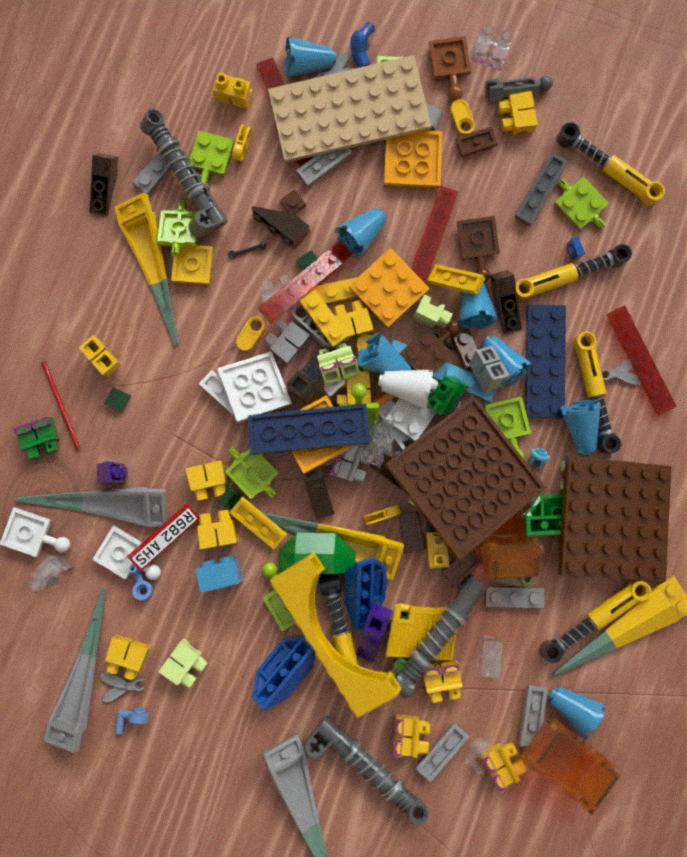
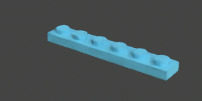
(450, 370)

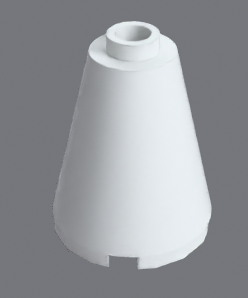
(408, 385)

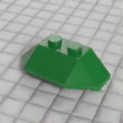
(544, 515)
(328, 547)

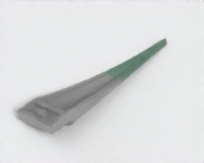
(132, 505)
(72, 709)
(291, 777)

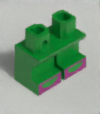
(448, 388)
(38, 434)

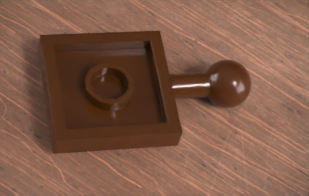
(478, 239)
(429, 351)

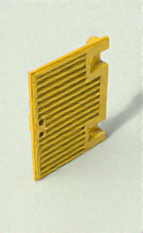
(406, 633)

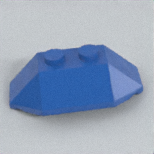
(363, 587)
(283, 671)

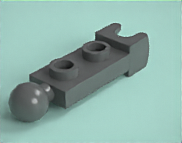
(498, 89)

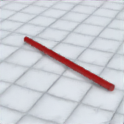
(60, 404)

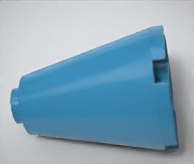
(307, 57)
(361, 231)
(477, 310)
(381, 356)
(512, 360)
(583, 424)
(579, 711)

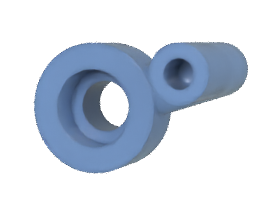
(140, 585)
(138, 716)

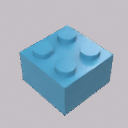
(219, 574)

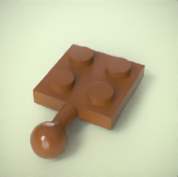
(450, 60)

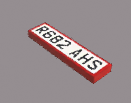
(163, 537)

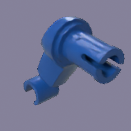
(359, 45)

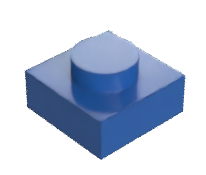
(575, 248)

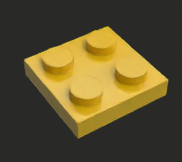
(193, 265)

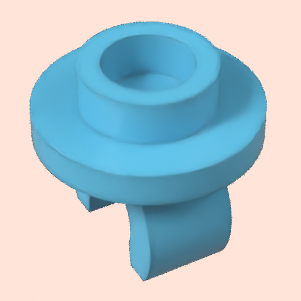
(539, 454)

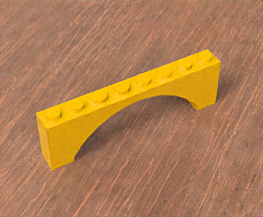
(360, 686)

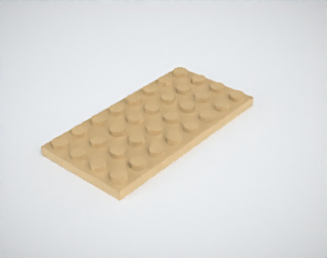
(349, 108)

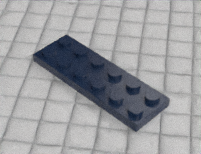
(547, 355)
(308, 429)

